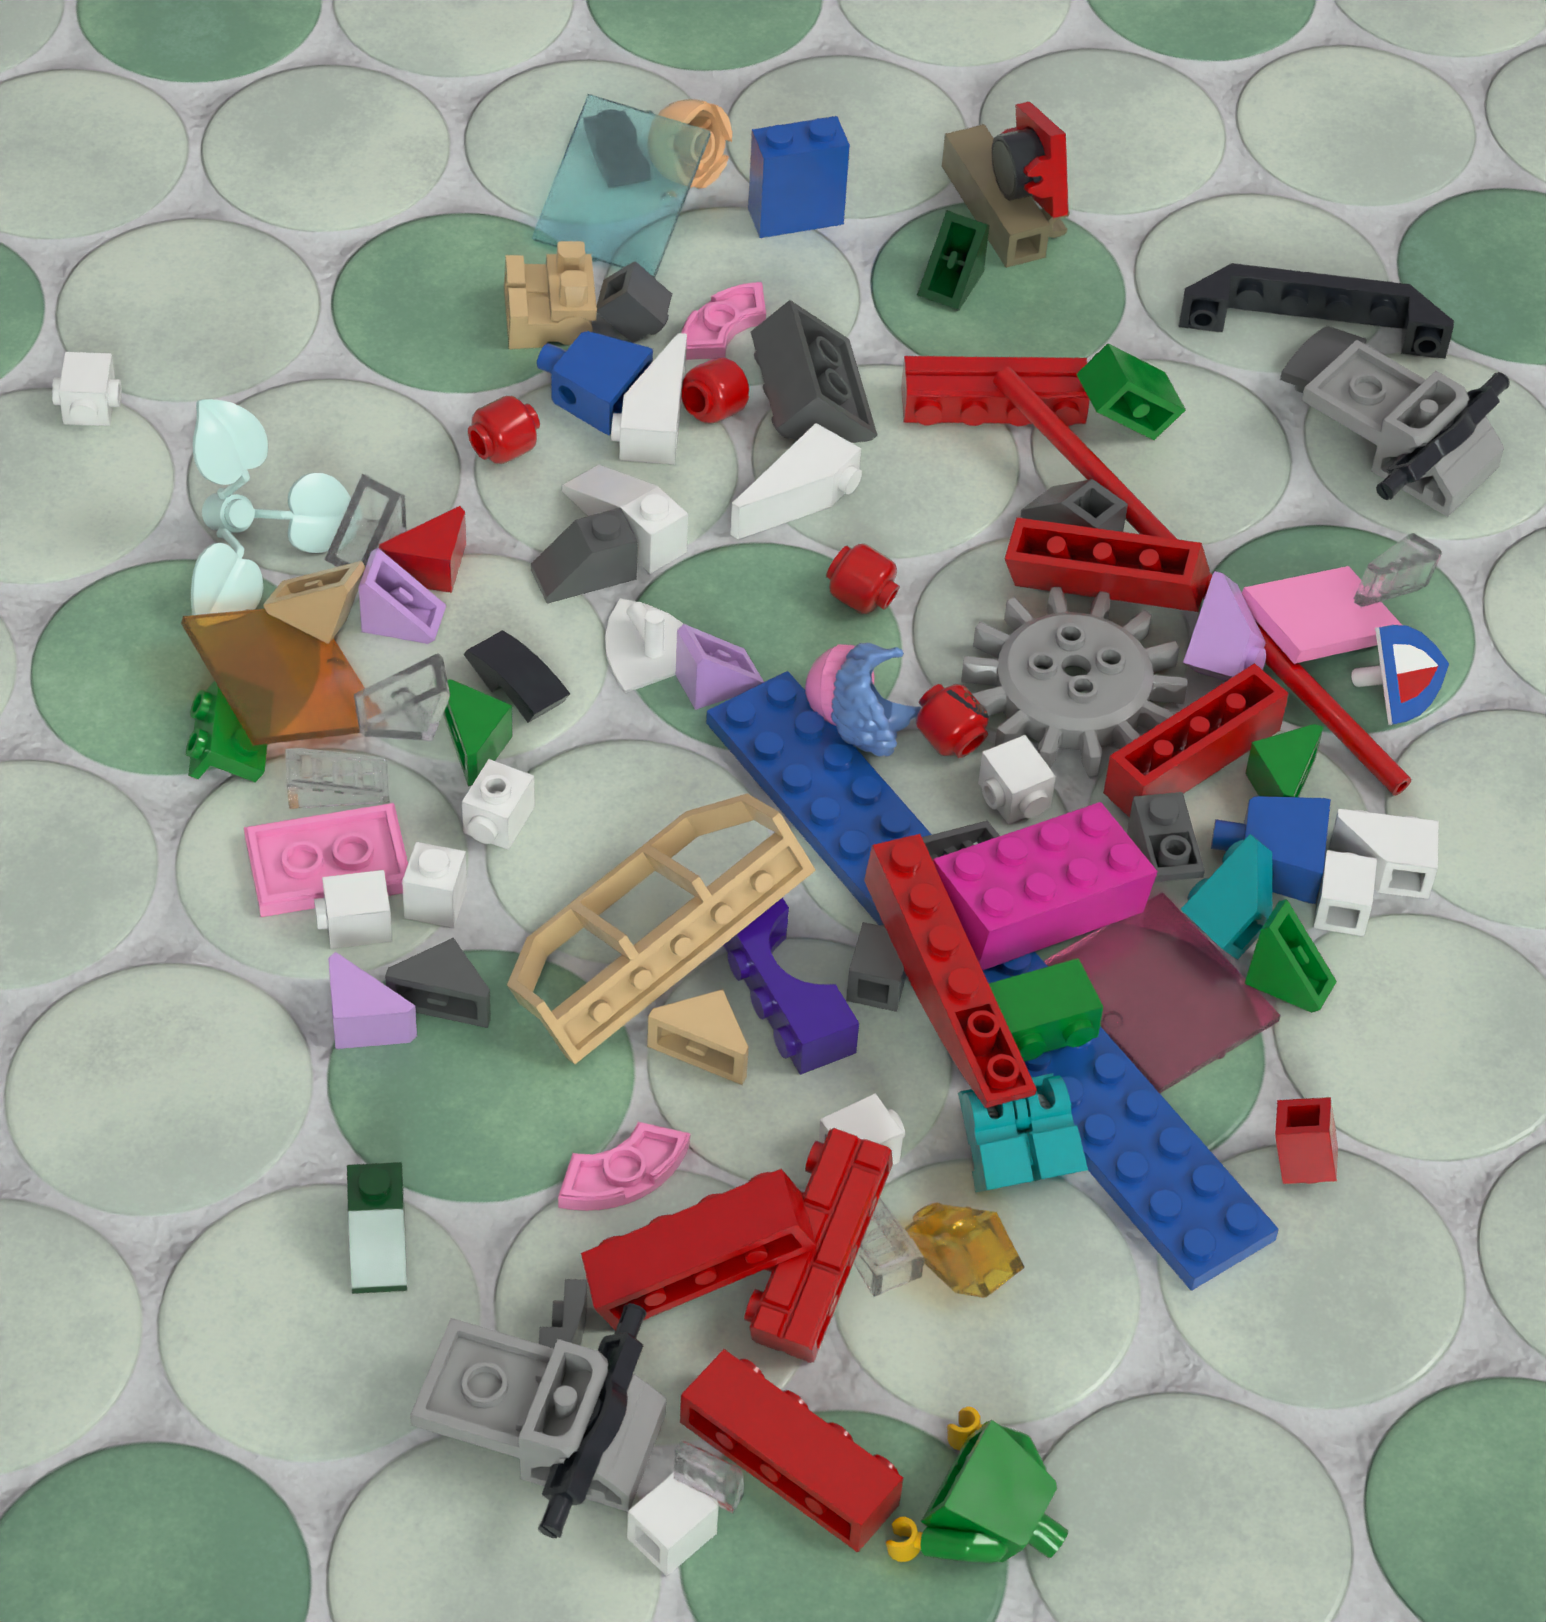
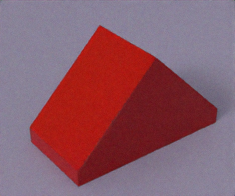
(431, 550)

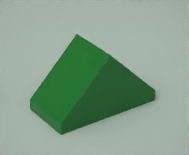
(477, 726)
(1283, 761)
(1289, 963)

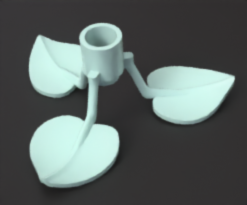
(224, 447)

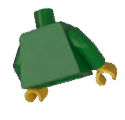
(987, 1501)

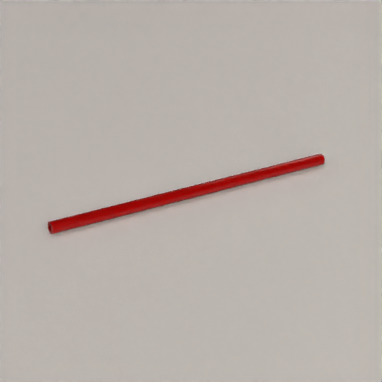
(1146, 523)

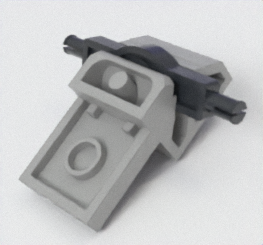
(1425, 430)
(562, 1410)

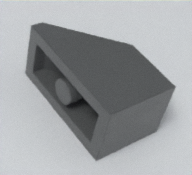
(587, 557)

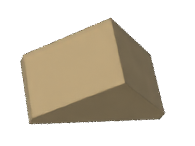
(318, 600)
(701, 1034)

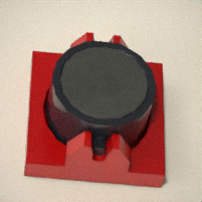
(1032, 161)

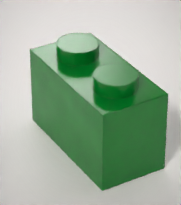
(1130, 391)
(1049, 1008)

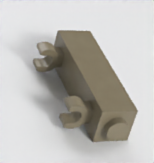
(1017, 226)

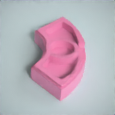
(722, 318)
(625, 1171)

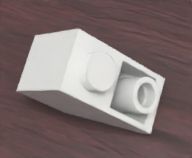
(1403, 849)

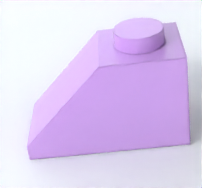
(1225, 633)

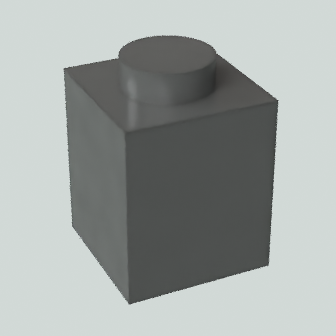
(634, 302)
(875, 970)

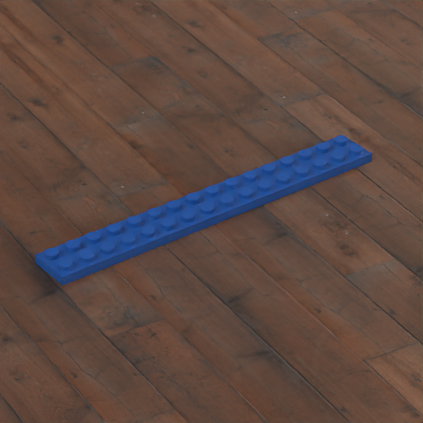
(1126, 1128)

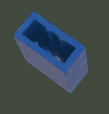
(798, 176)

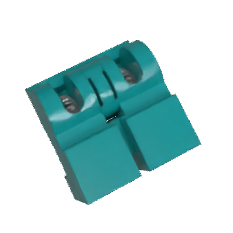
(1023, 1137)

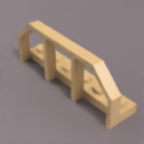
(675, 944)

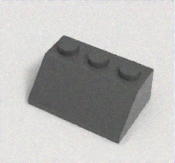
(811, 376)

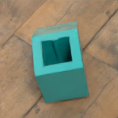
(1235, 898)

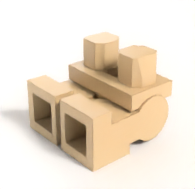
(551, 298)

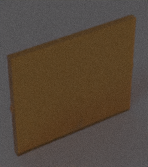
(277, 676)

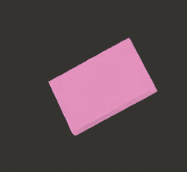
(1316, 614)
(296, 853)

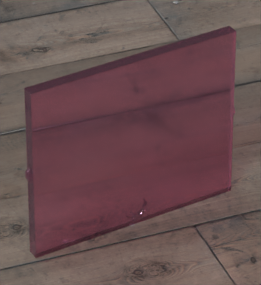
(1168, 993)

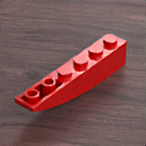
(945, 970)

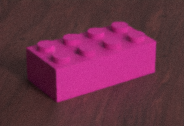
(1046, 883)

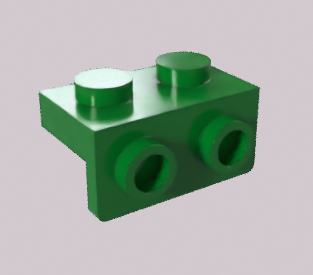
(221, 740)

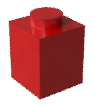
(1306, 1140)

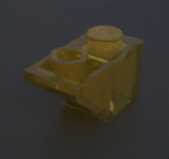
(965, 1247)

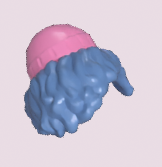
(845, 695)

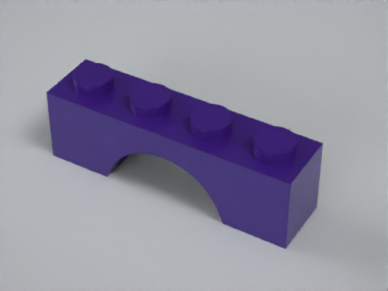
(807, 1018)

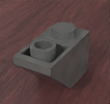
(1079, 504)
(1166, 836)

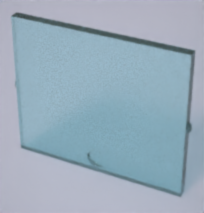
(622, 184)

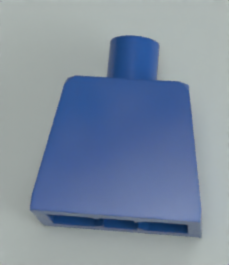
(594, 375)
(1294, 833)

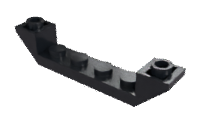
(1319, 296)

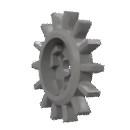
(1049, 701)

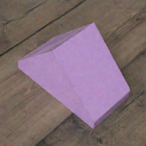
(396, 602)
(712, 668)
(367, 1009)

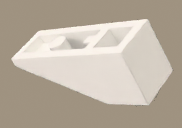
(653, 409)
(799, 483)
(652, 515)

